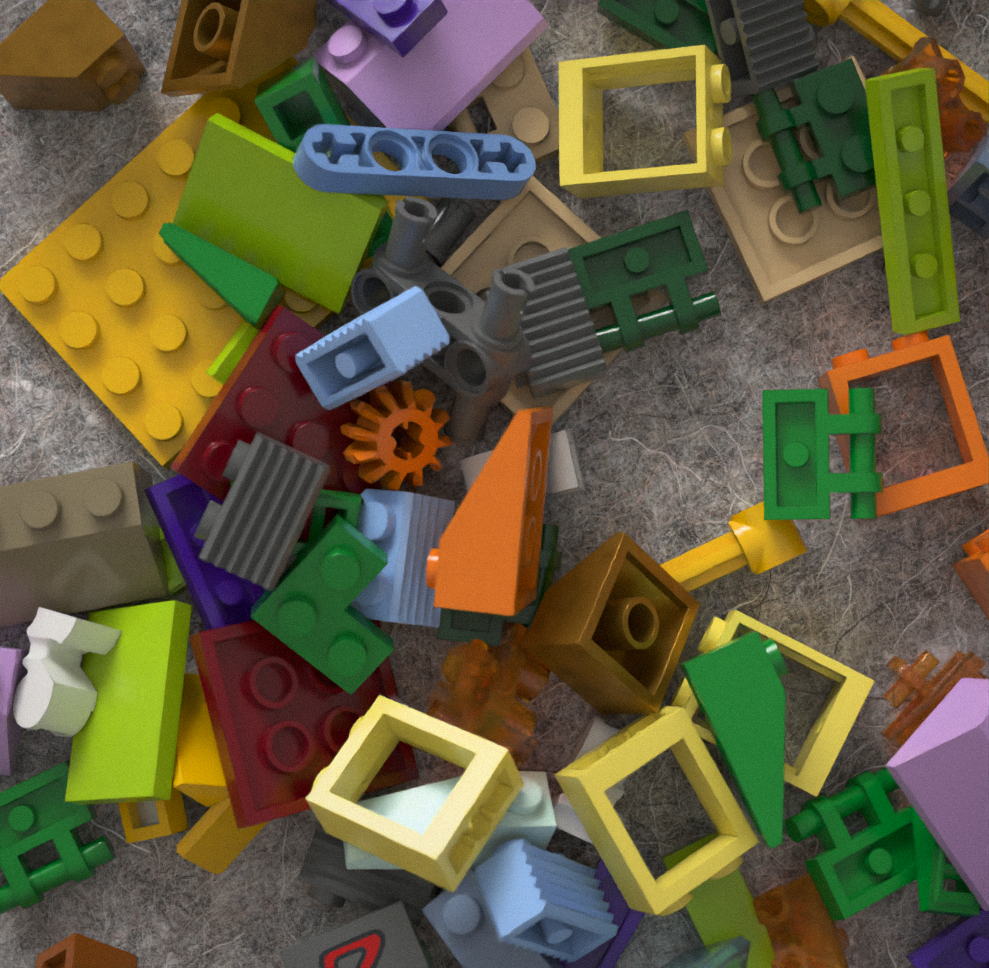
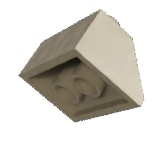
(79, 544)

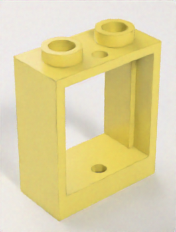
(582, 120)
(834, 718)
(621, 755)
(462, 822)

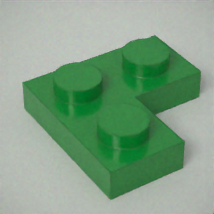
(314, 611)

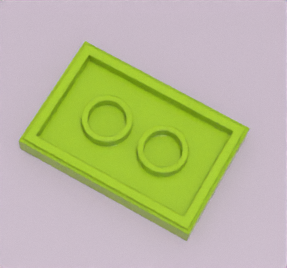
(258, 209)
(133, 732)

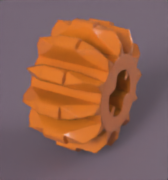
(379, 452)

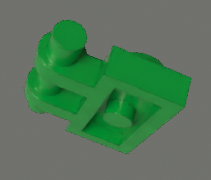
(799, 454)
(34, 815)
(861, 866)

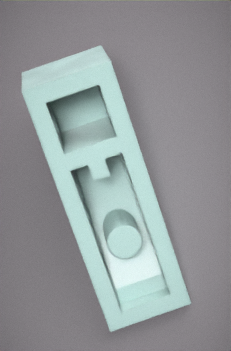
(527, 817)

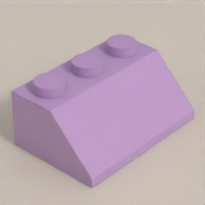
(439, 73)
(947, 780)

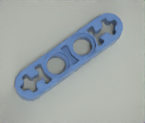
(501, 159)

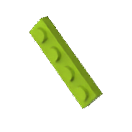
(913, 200)

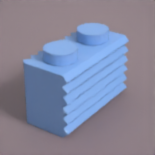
(373, 349)
(406, 530)
(544, 901)

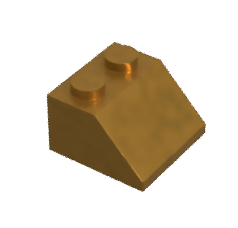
(233, 42)
(68, 60)
(614, 628)

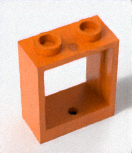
(907, 352)

